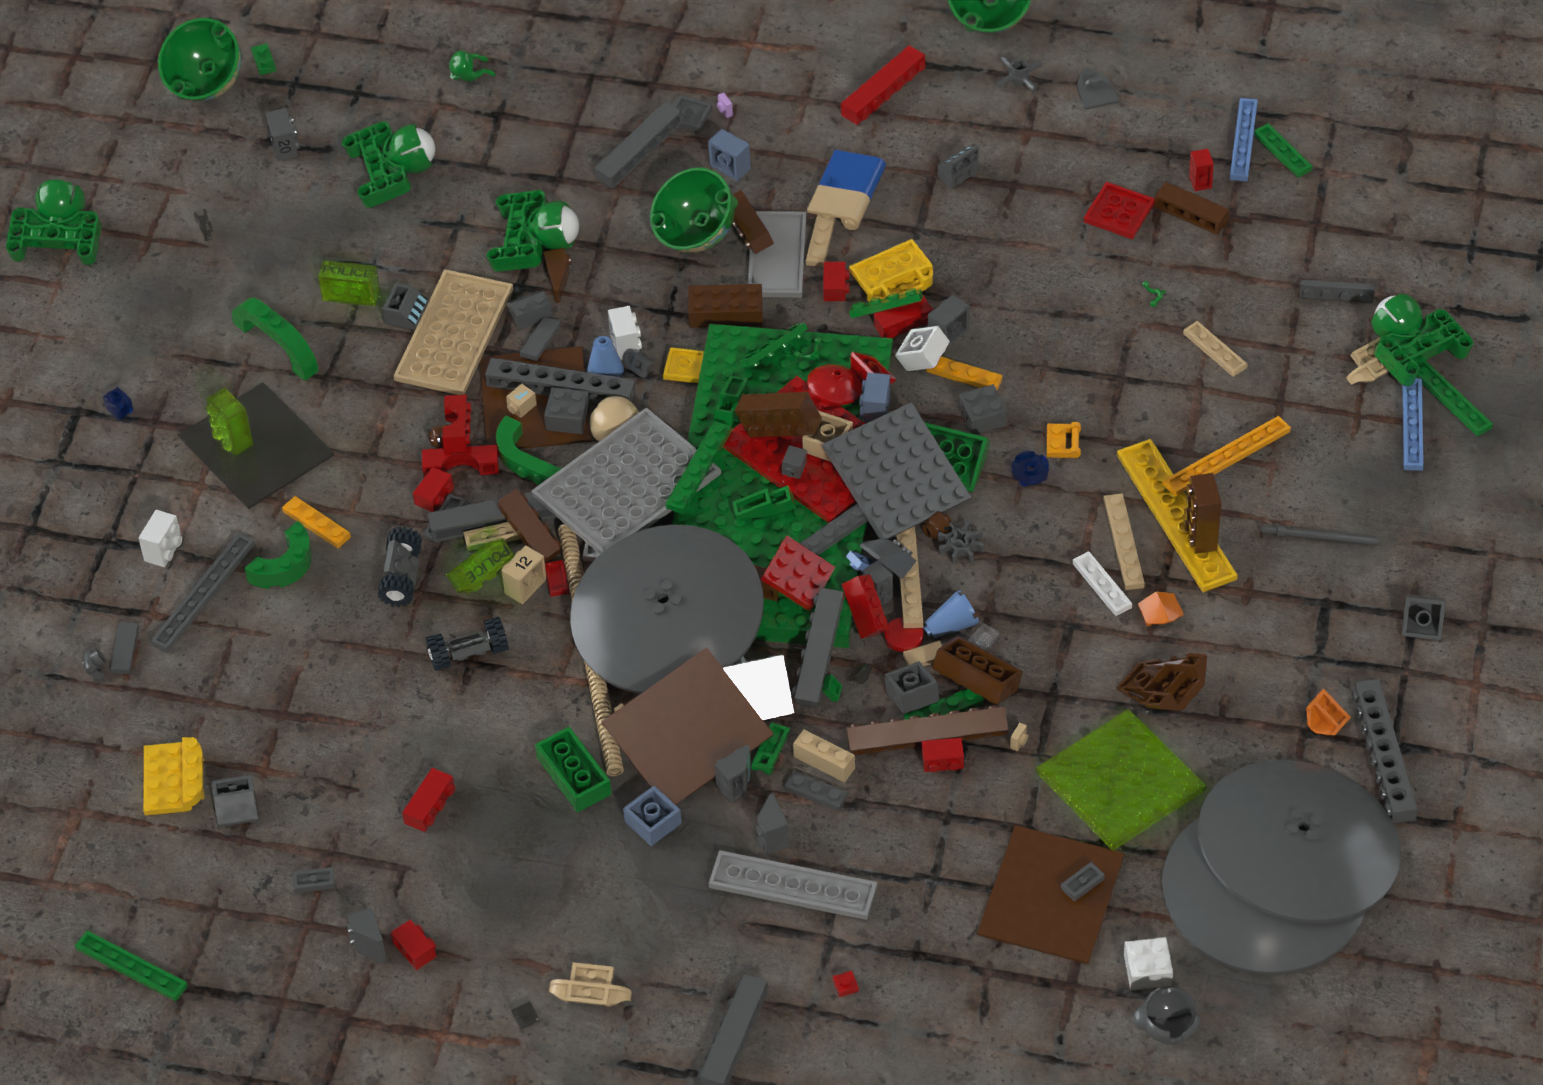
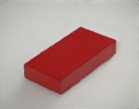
(556, 578)

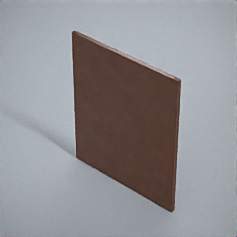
(533, 421)
(686, 726)
(1028, 898)

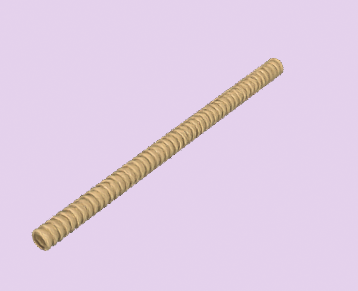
(597, 685)

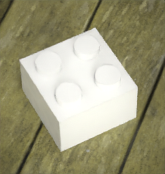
(624, 330)
(922, 348)
(160, 538)
(1148, 963)

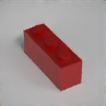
(902, 318)
(865, 606)
(428, 800)

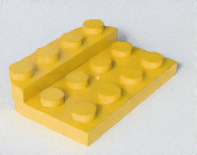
(894, 271)
(173, 776)

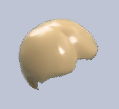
(610, 415)

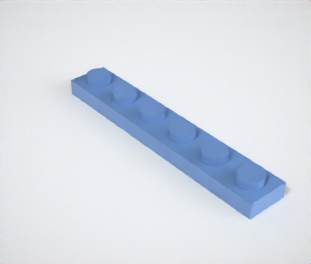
(1243, 139)
(1412, 426)

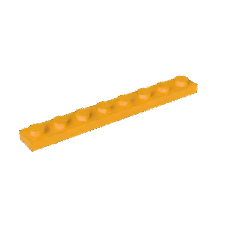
(1228, 454)

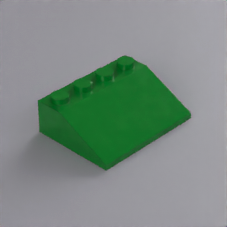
(964, 452)

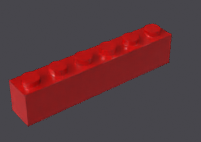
(883, 85)

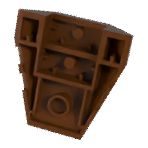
(1166, 683)

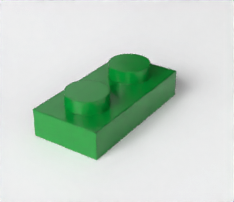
(263, 59)

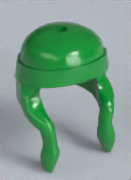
(462, 65)

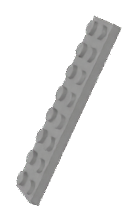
(793, 885)

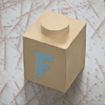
(521, 400)

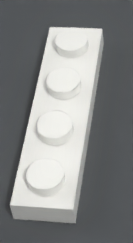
(1102, 583)

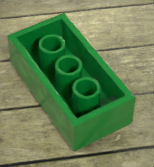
(573, 769)

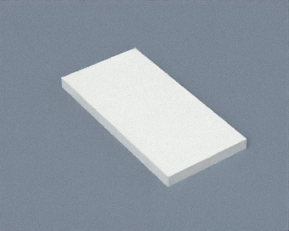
(764, 685)

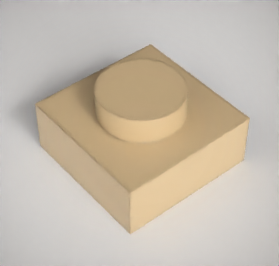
(1019, 737)

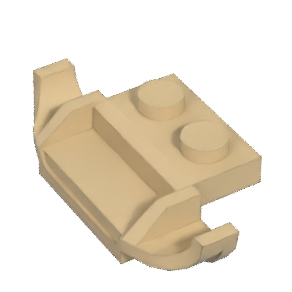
(1368, 364)
(591, 986)

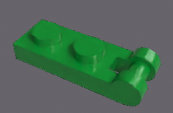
(771, 749)

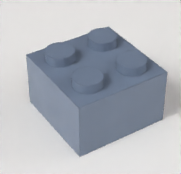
(729, 154)
(875, 396)
(652, 815)

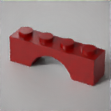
(457, 434)
(482, 458)

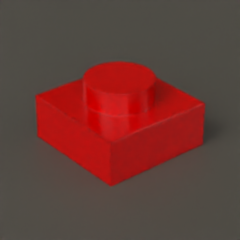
(845, 983)

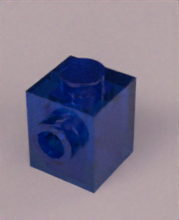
(118, 403)

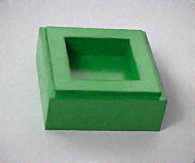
(832, 688)

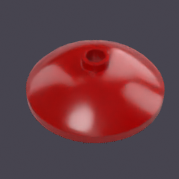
(834, 384)

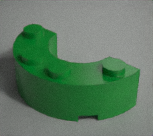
(286, 568)

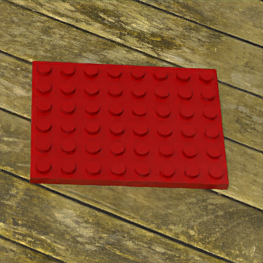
(820, 485)

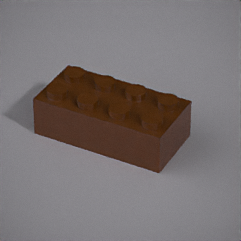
(725, 305)
(778, 414)
(1203, 513)
(977, 670)

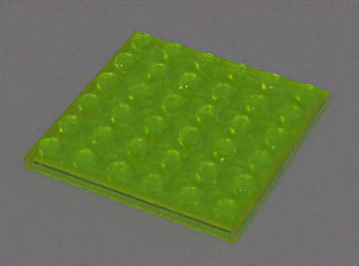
(1120, 779)

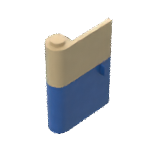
(847, 187)

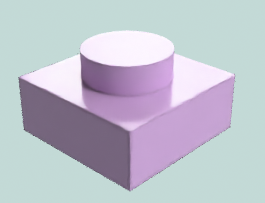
(724, 105)

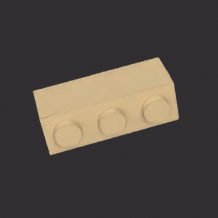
(824, 756)

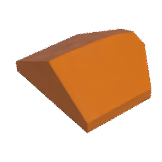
(1160, 608)
(1325, 715)

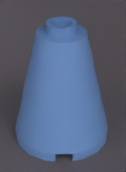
(604, 358)
(951, 617)

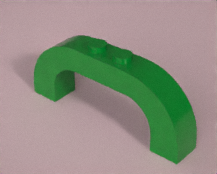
(256, 313)
(516, 460)

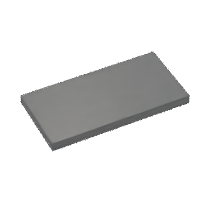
(782, 264)

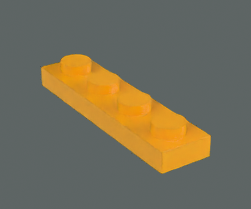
(966, 373)
(316, 522)

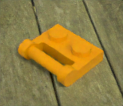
(1057, 440)

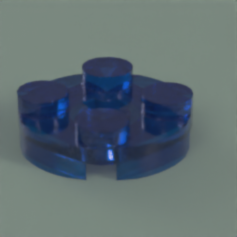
(1030, 477)

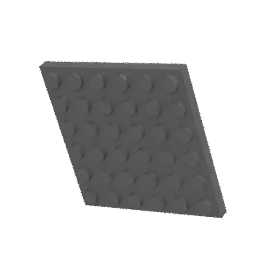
(896, 471)

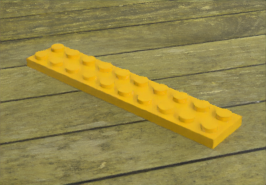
(1148, 473)

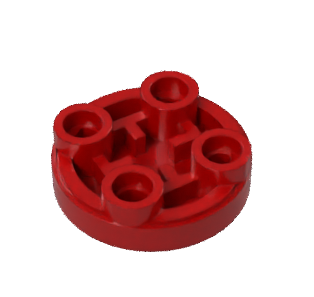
(902, 638)

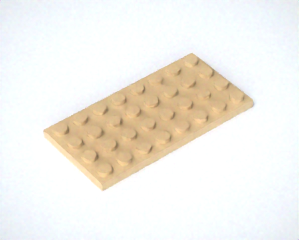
(453, 332)

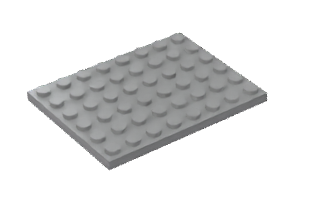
(620, 481)

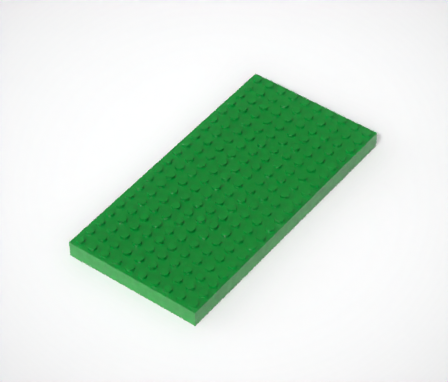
(713, 506)

